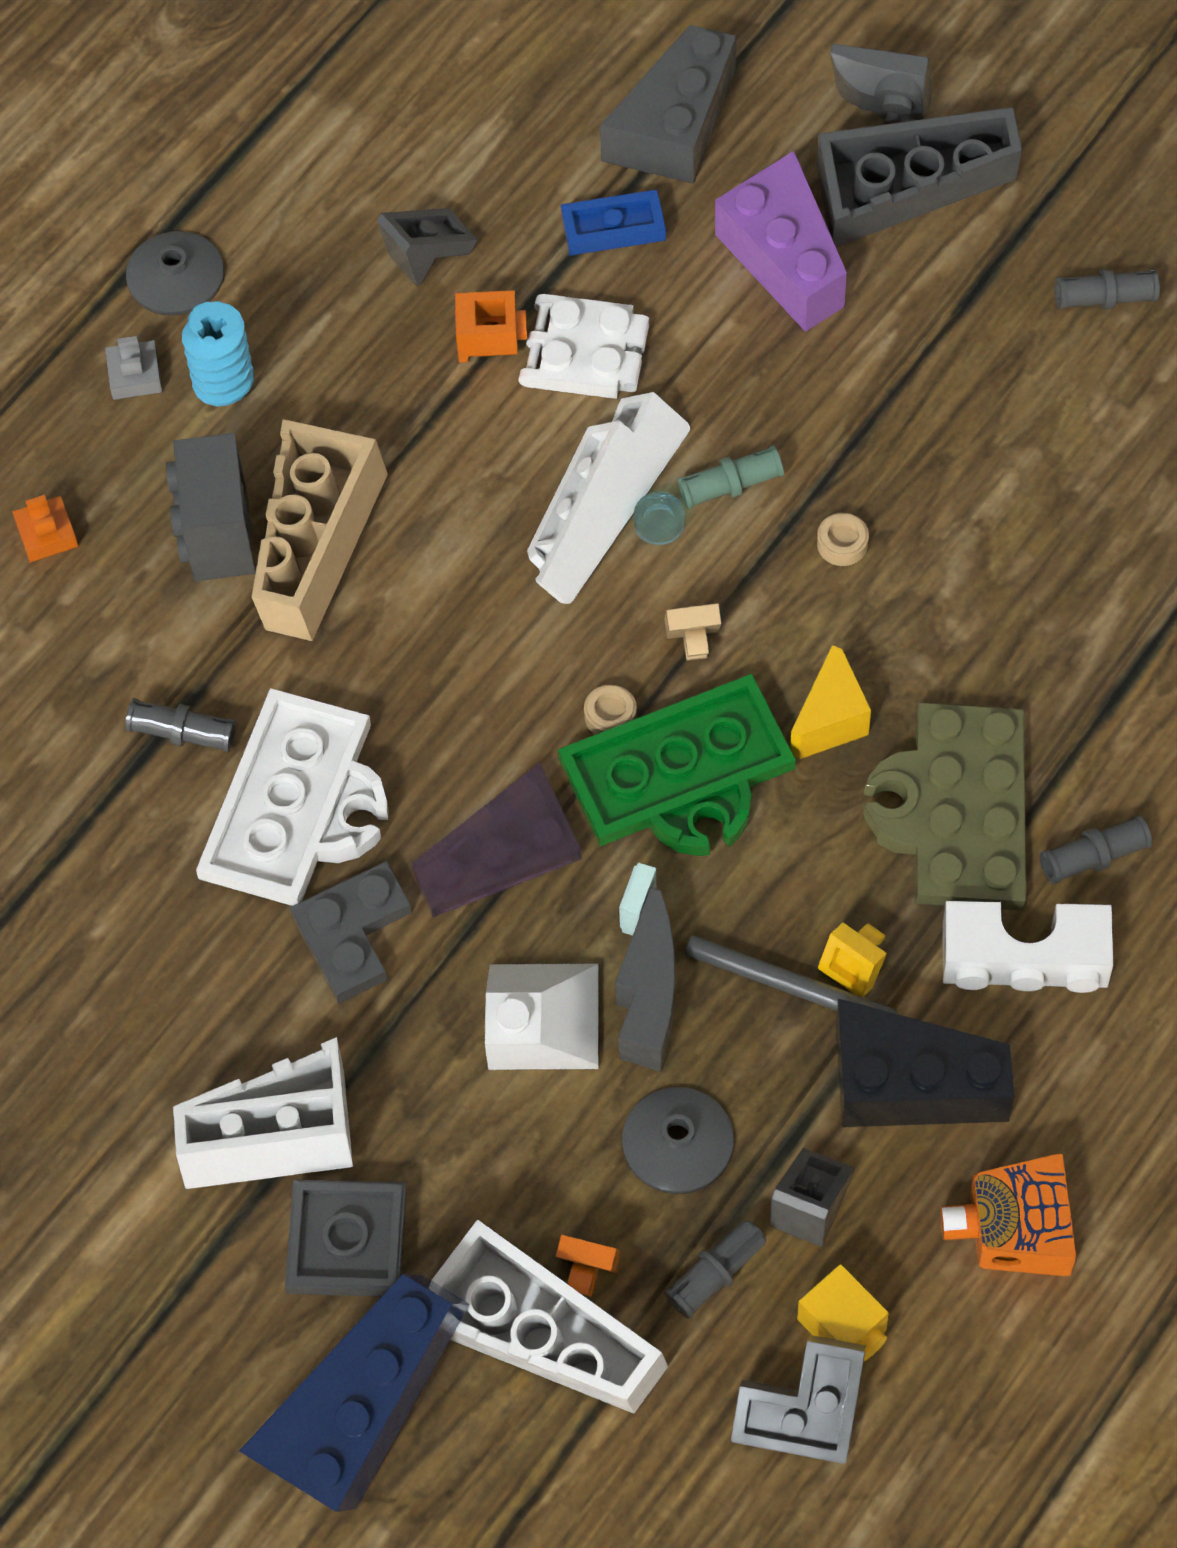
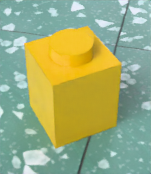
(844, 1312)

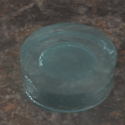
(659, 518)

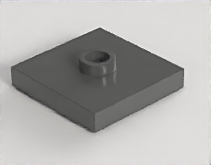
(345, 1237)

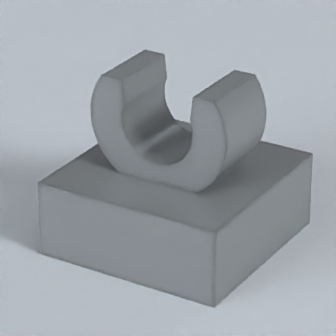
(133, 368)

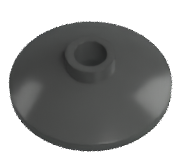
(175, 287)
(684, 1163)

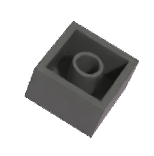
(211, 507)

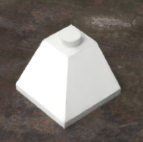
(542, 1016)

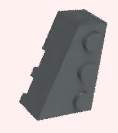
(673, 108)

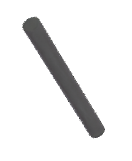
(773, 975)

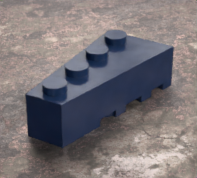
(357, 1399)

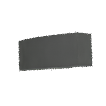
(648, 987)

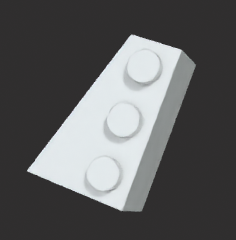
(269, 1125)

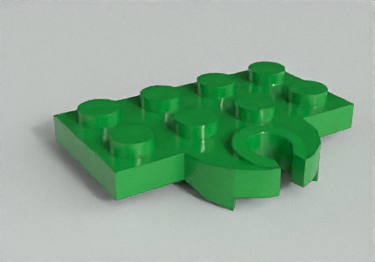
(680, 768)

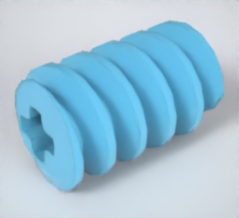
(217, 353)

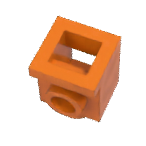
(488, 324)

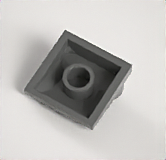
(883, 82)

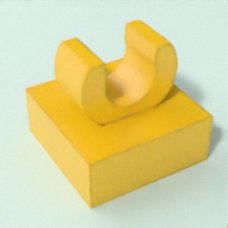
(853, 957)

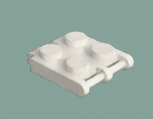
(587, 347)

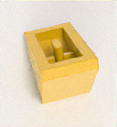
(833, 710)

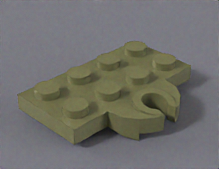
(959, 805)

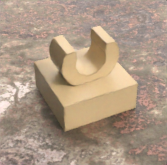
(693, 625)

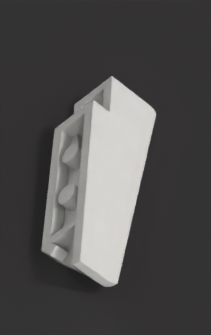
(600, 490)

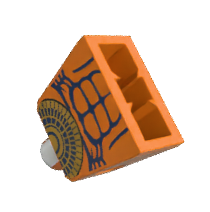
(1017, 1218)

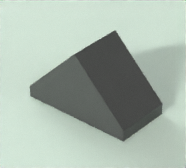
(810, 1196)

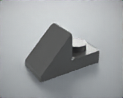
(421, 236)

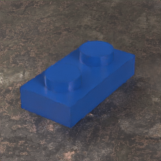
(613, 222)

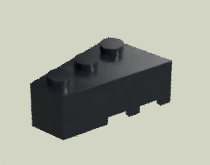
(917, 1071)

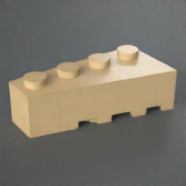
(314, 521)

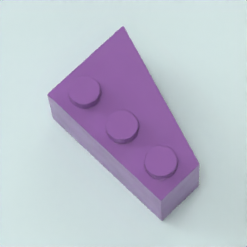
(784, 241)

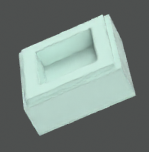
(635, 896)

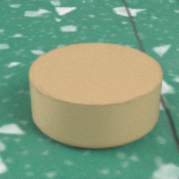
(842, 539)
(608, 708)

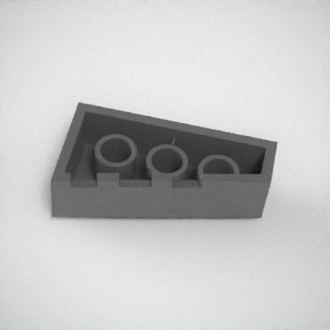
(912, 168)

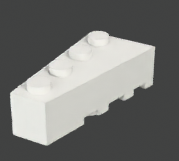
(544, 1324)

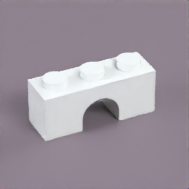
(984, 954)

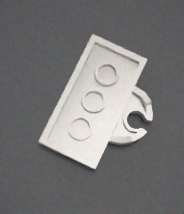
(294, 800)

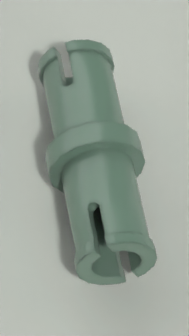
(730, 477)

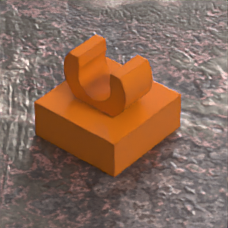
(44, 527)
(586, 1260)

